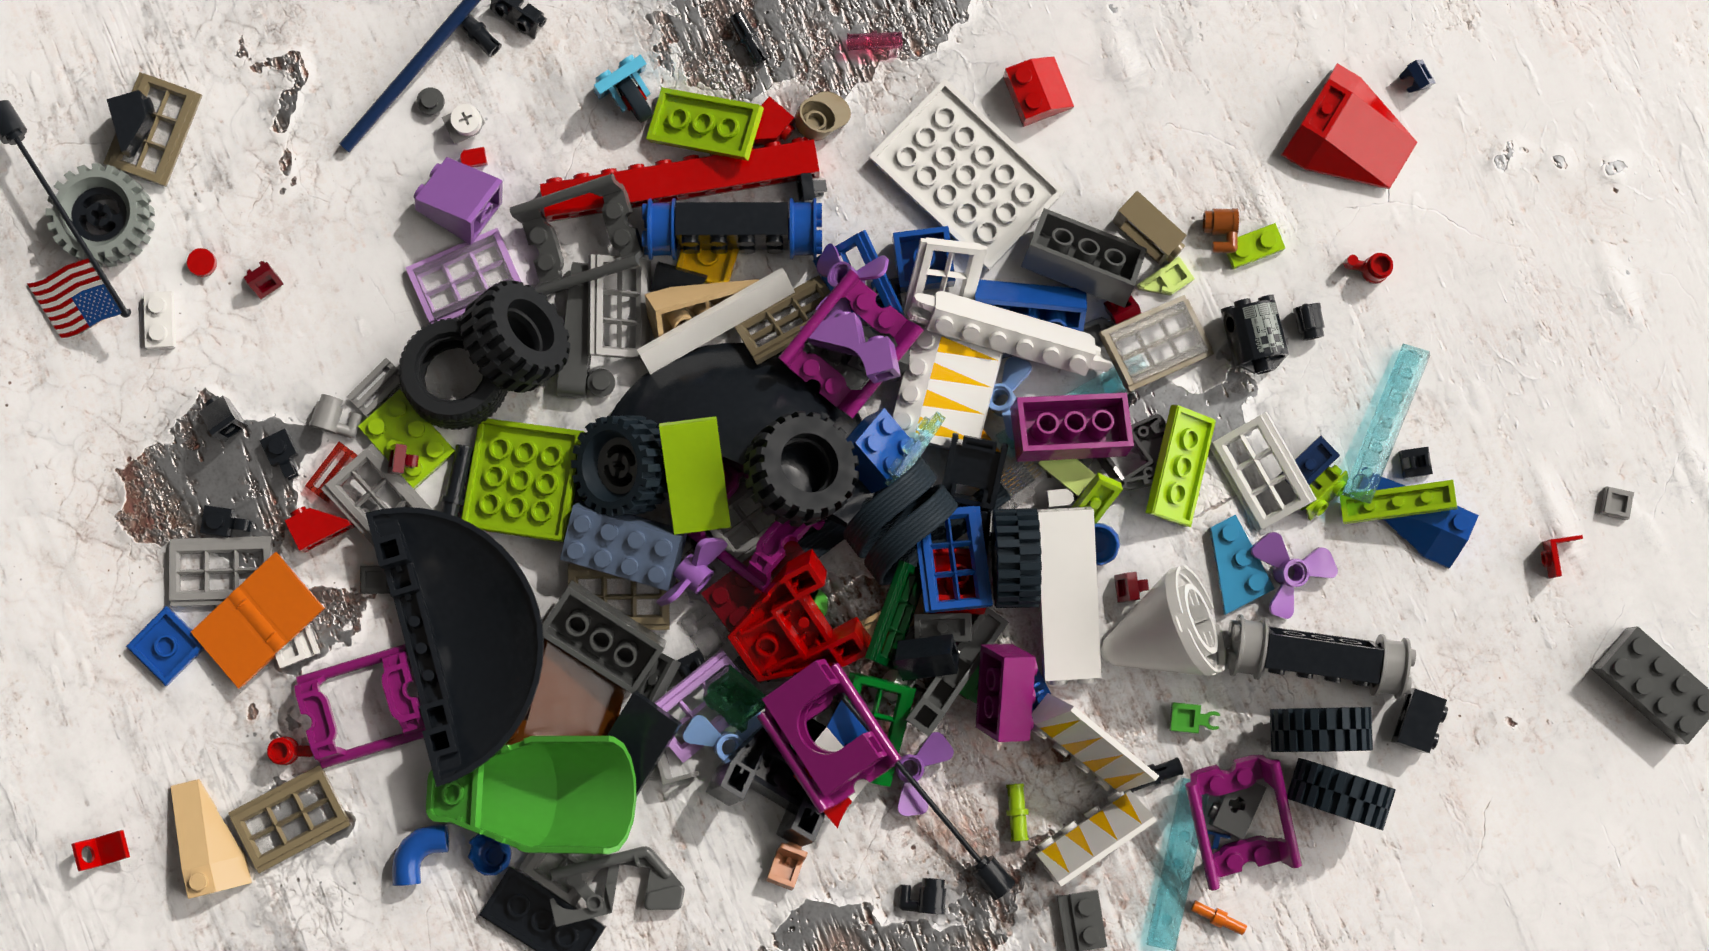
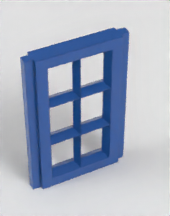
(868, 254)
(978, 560)

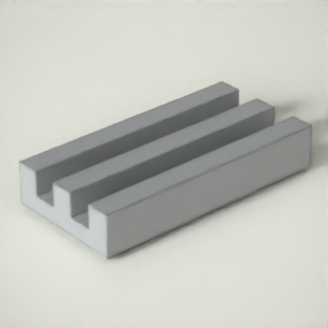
(368, 380)

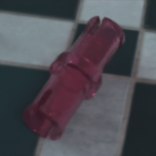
(874, 41)

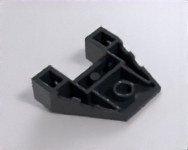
(762, 768)

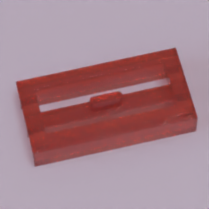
(325, 465)

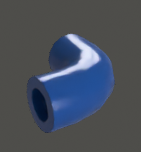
(414, 849)

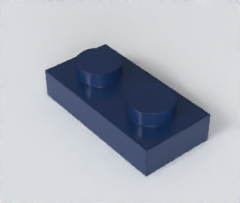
(1315, 459)

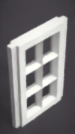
(922, 264)
(1284, 459)

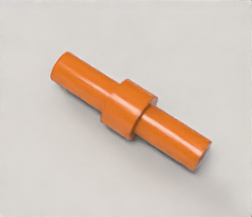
(1218, 917)

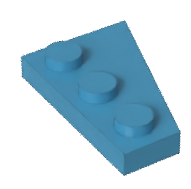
(1239, 573)

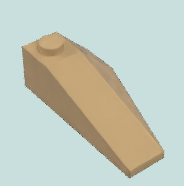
(678, 304)

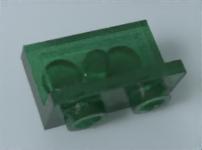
(733, 697)

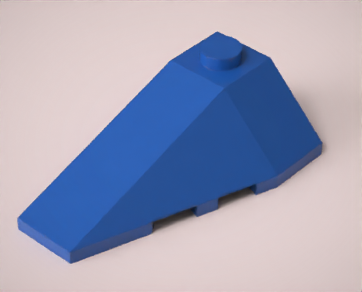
(1436, 534)

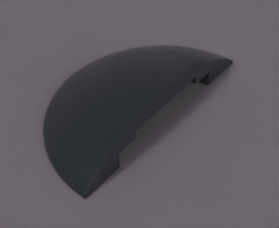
(745, 399)
(466, 631)

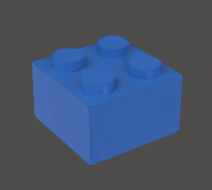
(905, 251)
(877, 445)

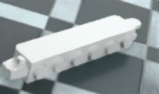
(1009, 332)

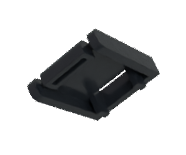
(974, 465)

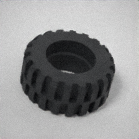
(515, 336)
(772, 486)

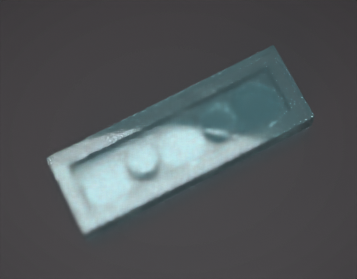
(915, 447)

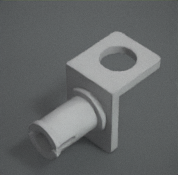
(663, 770)

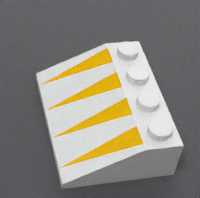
(948, 379)
(1089, 746)
(1094, 836)

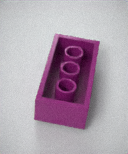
(1071, 427)

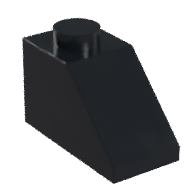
(131, 120)
(222, 418)

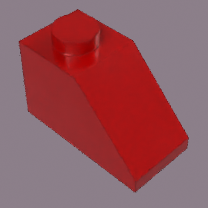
(774, 124)
(314, 527)

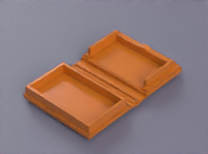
(257, 620)

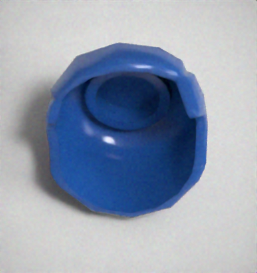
(1106, 543)
(488, 855)

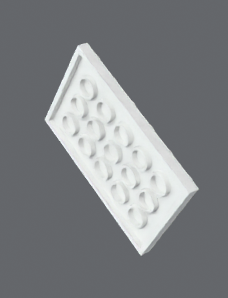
(966, 173)

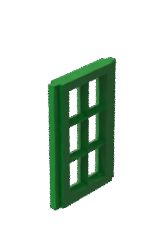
(901, 711)

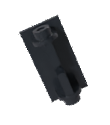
(524, 19)

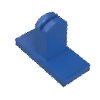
(1216, 838)

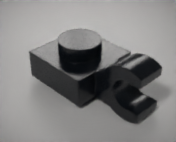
(279, 450)
(221, 522)

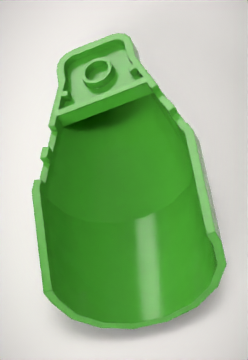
(545, 796)

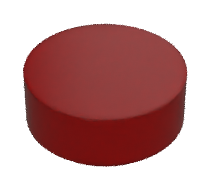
(201, 262)

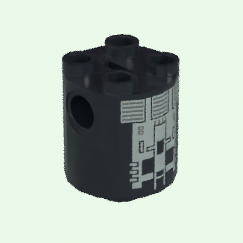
(1255, 334)

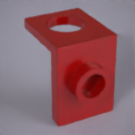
(1550, 555)
(104, 850)

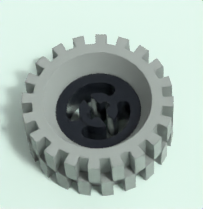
(80, 203)

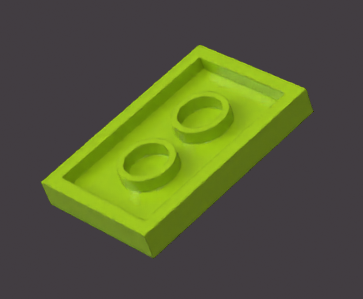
(399, 424)

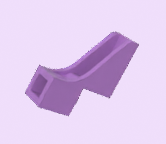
(846, 335)

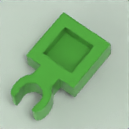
(1188, 718)

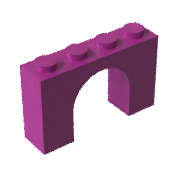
(790, 707)

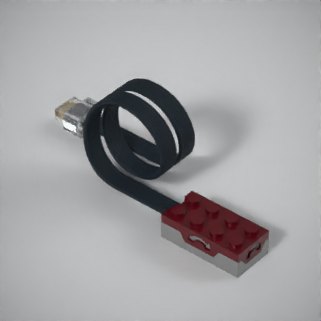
(881, 530)

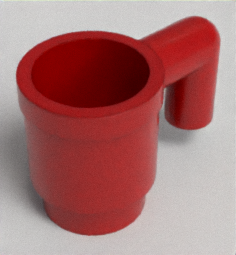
(1373, 269)
(287, 750)

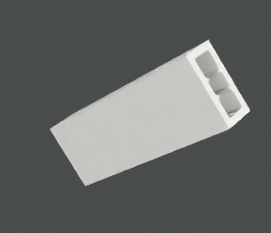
(1069, 596)

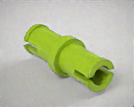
(1017, 812)

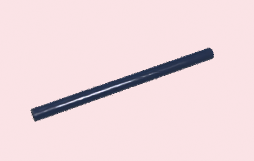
(408, 74)

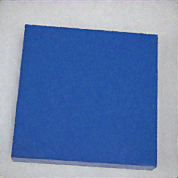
(166, 645)

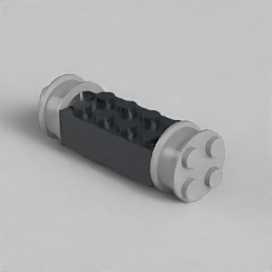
(1377, 665)

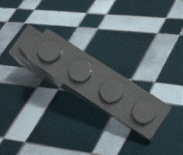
(944, 689)

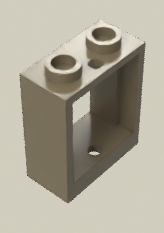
(1150, 229)

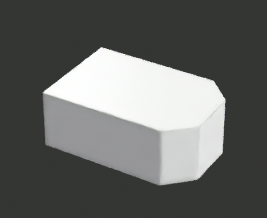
(1060, 498)

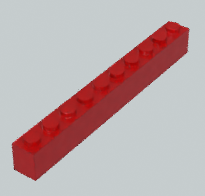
(691, 177)

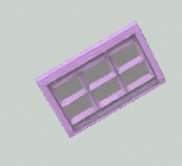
(460, 275)

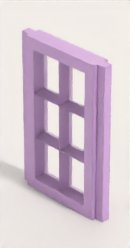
(686, 687)

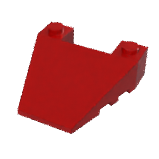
(789, 631)

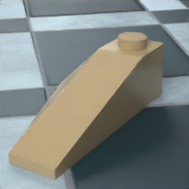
(206, 847)

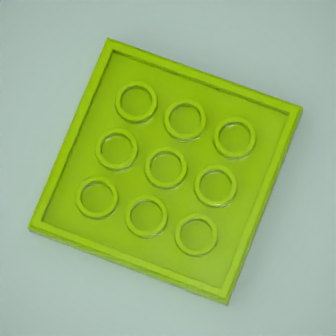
(521, 479)

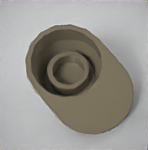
(821, 115)

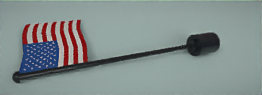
(80, 291)

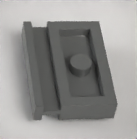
(1081, 921)

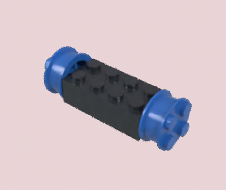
(731, 226)

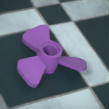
(834, 269)
(1273, 552)
(693, 569)
(934, 750)

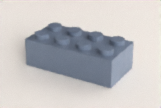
(623, 546)

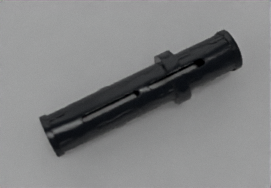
(457, 480)

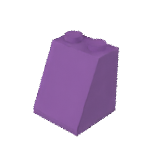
(459, 198)

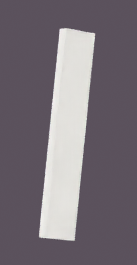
(716, 320)

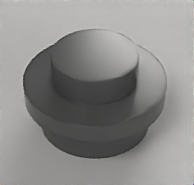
(430, 101)
(601, 382)

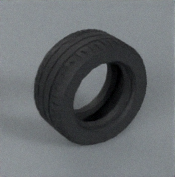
(443, 413)

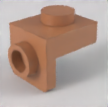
(786, 865)

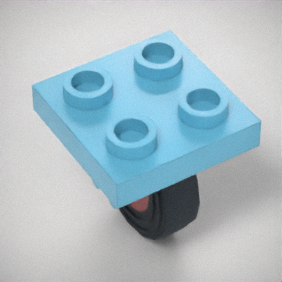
(632, 97)

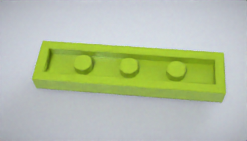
(1401, 502)

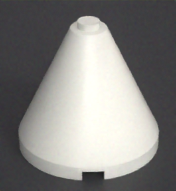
(1170, 630)

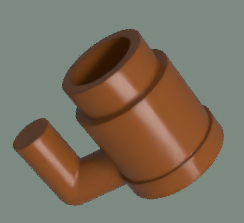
(1222, 223)

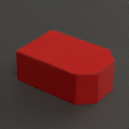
(474, 157)

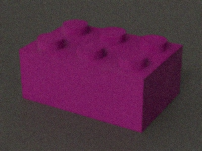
(1006, 692)

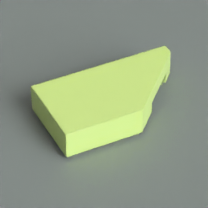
(1168, 278)
(1069, 473)

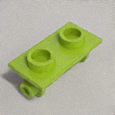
(1331, 485)

